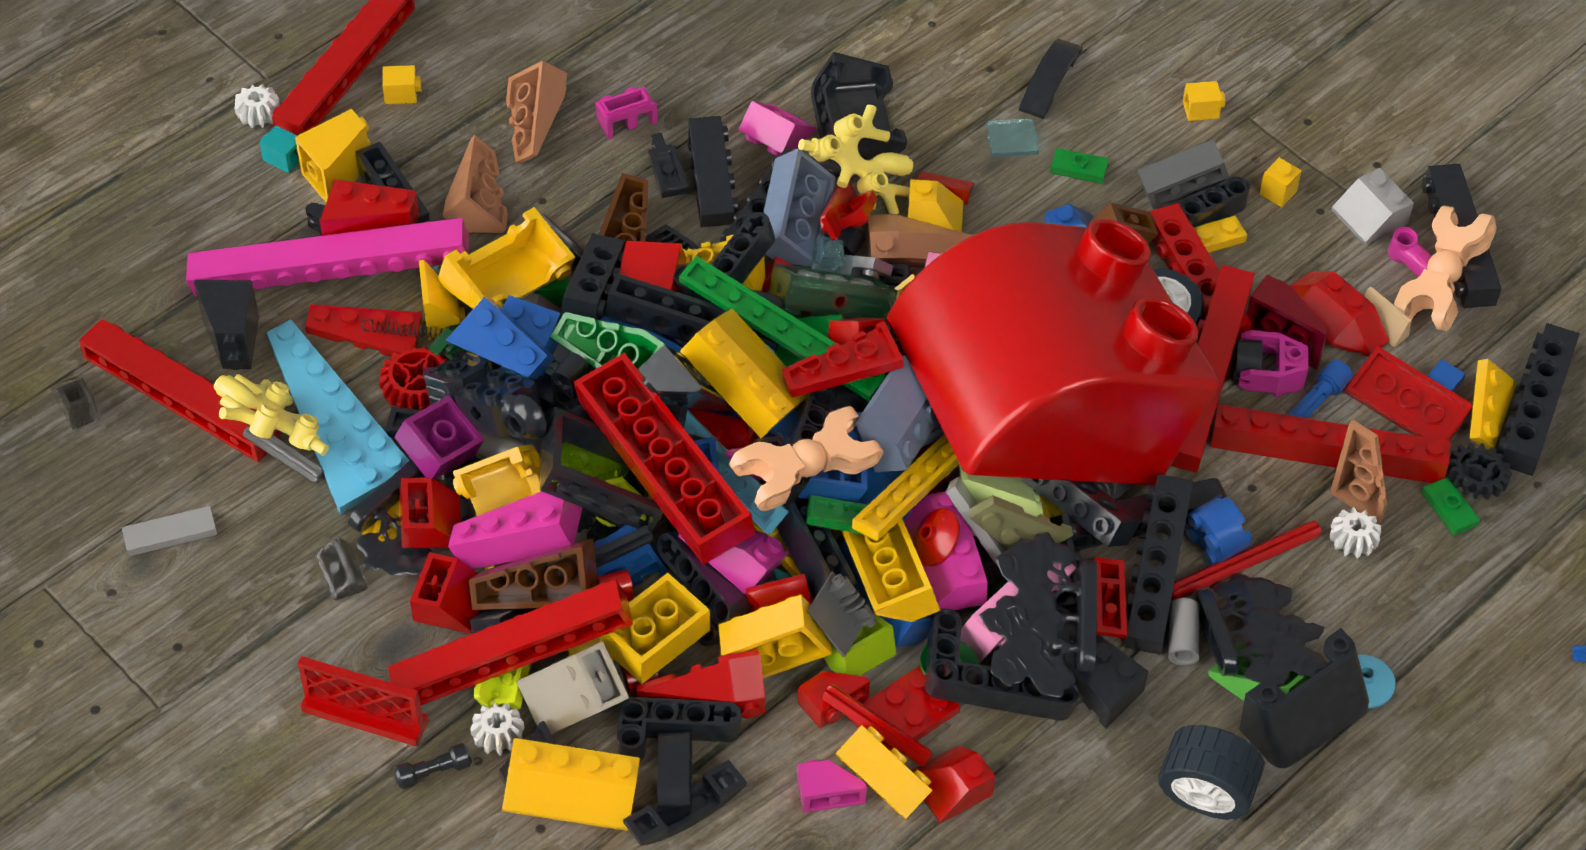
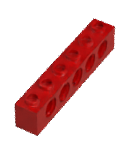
(1184, 252)

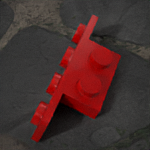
(846, 210)

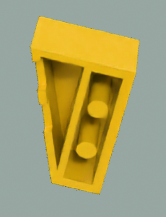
(884, 771)

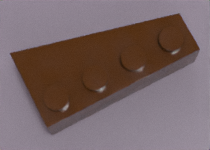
(627, 210)
(536, 579)

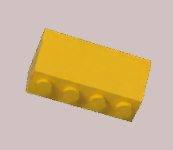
(893, 574)
(570, 784)

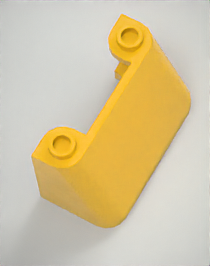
(510, 265)
(500, 480)

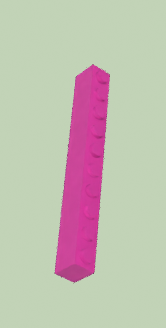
(331, 255)

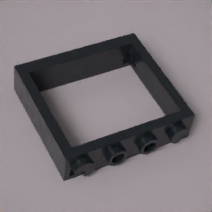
(582, 488)

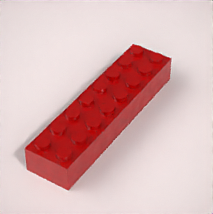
(664, 459)

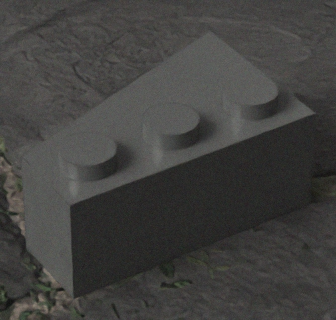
(1183, 174)

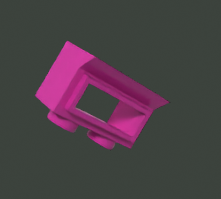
(626, 107)

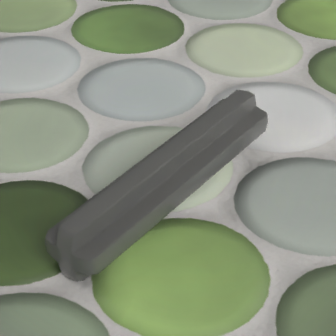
(286, 455)

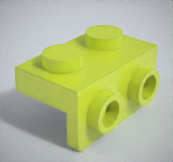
(502, 689)

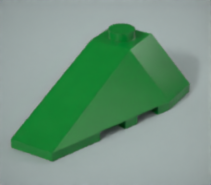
(603, 341)

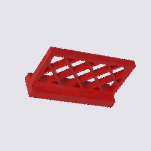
(371, 712)

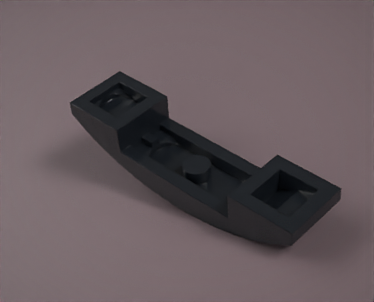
(1048, 77)
(709, 795)

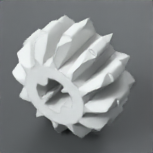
(256, 105)
(1355, 532)
(496, 728)

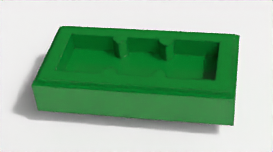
(1079, 165)
(1450, 506)
(832, 513)

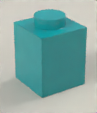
(280, 149)

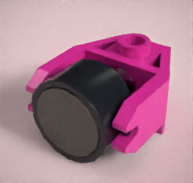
(1290, 363)

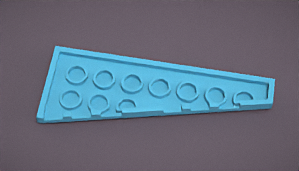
(359, 449)

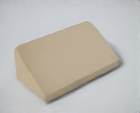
(1394, 321)

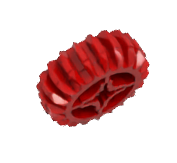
(408, 369)

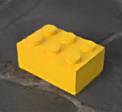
(664, 625)
(780, 632)

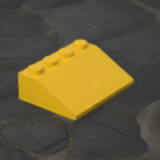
(742, 371)

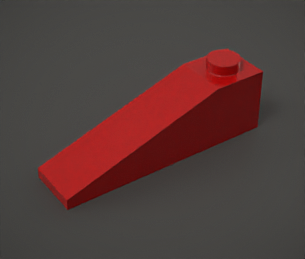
(732, 680)

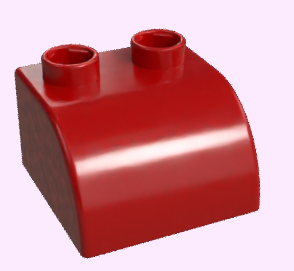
(1055, 354)

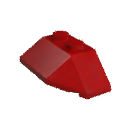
(1344, 311)

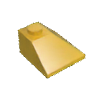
(935, 204)
(439, 305)

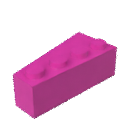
(516, 531)

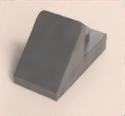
(866, 267)

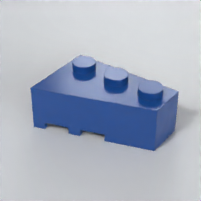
(501, 339)
(836, 483)
(639, 562)

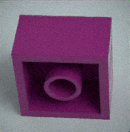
(439, 438)

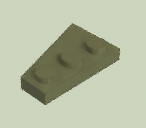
(1010, 523)

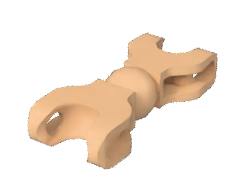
(1454, 250)
(786, 465)

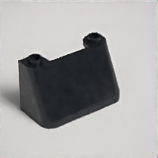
(846, 88)
(1299, 722)

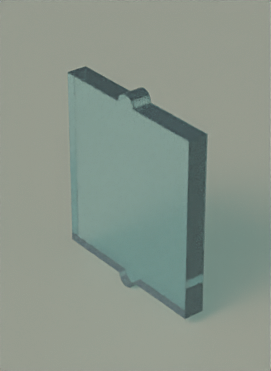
(1012, 137)

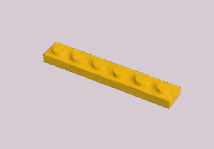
(906, 490)

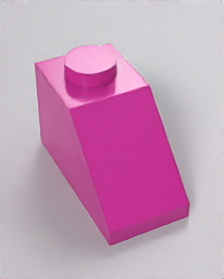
(828, 786)

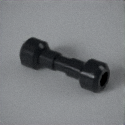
(408, 774)

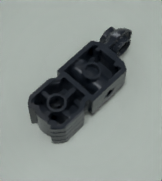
(491, 400)

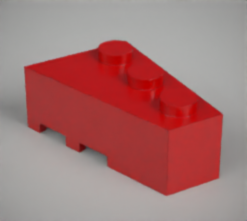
(367, 207)

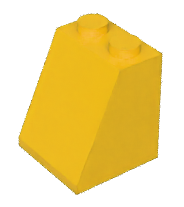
(330, 149)

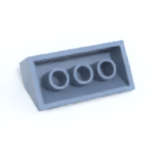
(794, 205)
(897, 419)

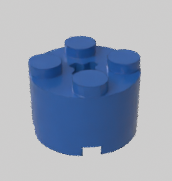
(1218, 529)

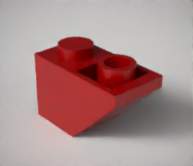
(812, 691)

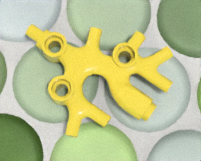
(844, 151)
(269, 400)

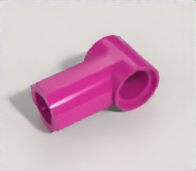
(1407, 250)

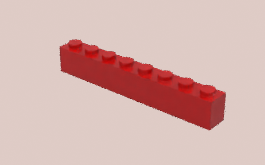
(341, 64)
(1217, 341)
(165, 383)
(1322, 442)
(515, 642)

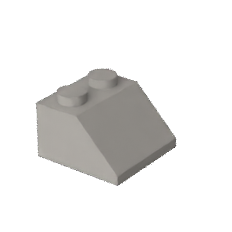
(1373, 207)

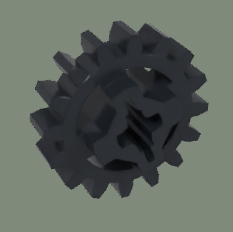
(1479, 471)

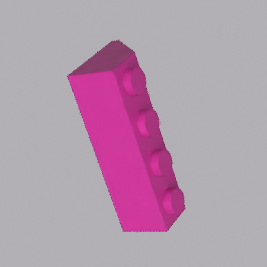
(961, 577)

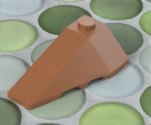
(534, 102)
(476, 192)
(907, 240)
(1360, 472)

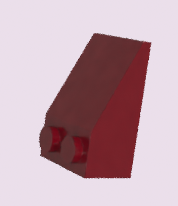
(1281, 310)

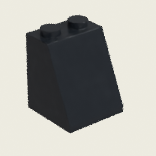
(230, 319)

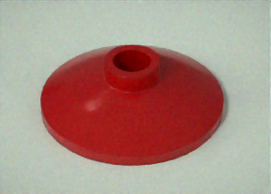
(937, 536)

